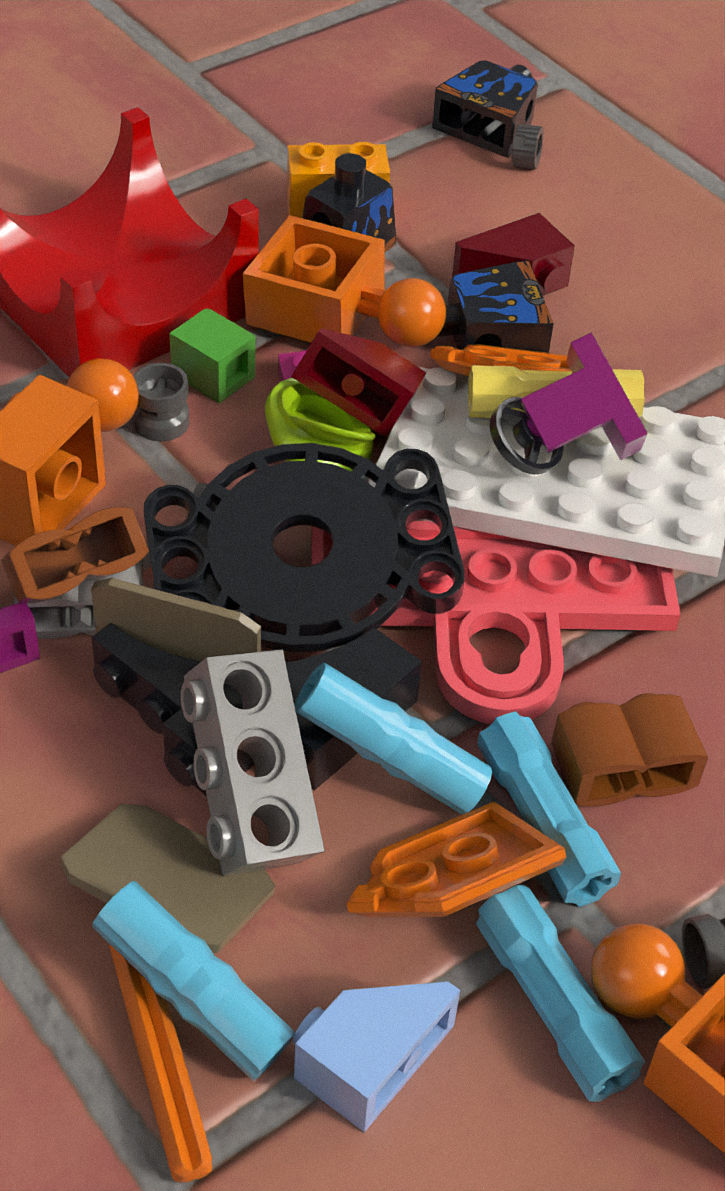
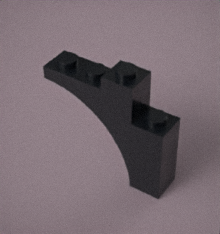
(154, 680)

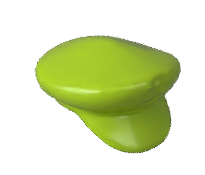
(303, 416)

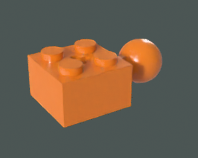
(331, 281)
(55, 446)
(643, 976)

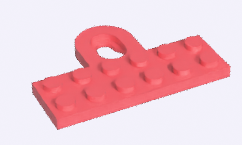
(533, 594)

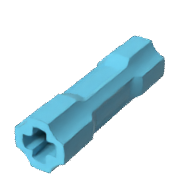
(526, 770)
(586, 1034)

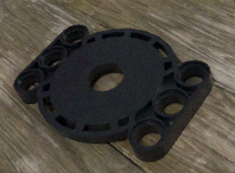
(323, 602)

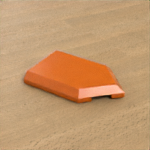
(485, 355)
(455, 865)

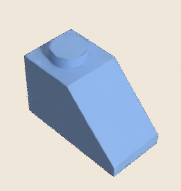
(371, 1045)

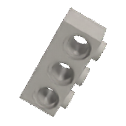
(272, 737)

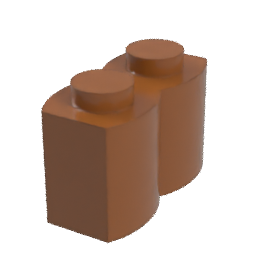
(88, 551)
(628, 749)

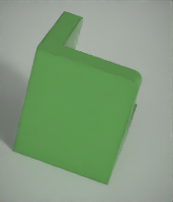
(213, 354)

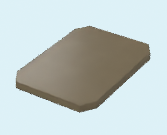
(172, 621)
(171, 867)

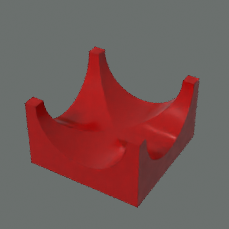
(121, 262)

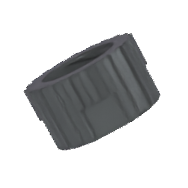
(527, 146)

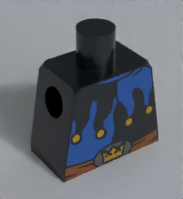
(486, 105)
(354, 201)
(498, 309)

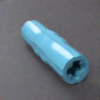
(393, 739)
(193, 980)

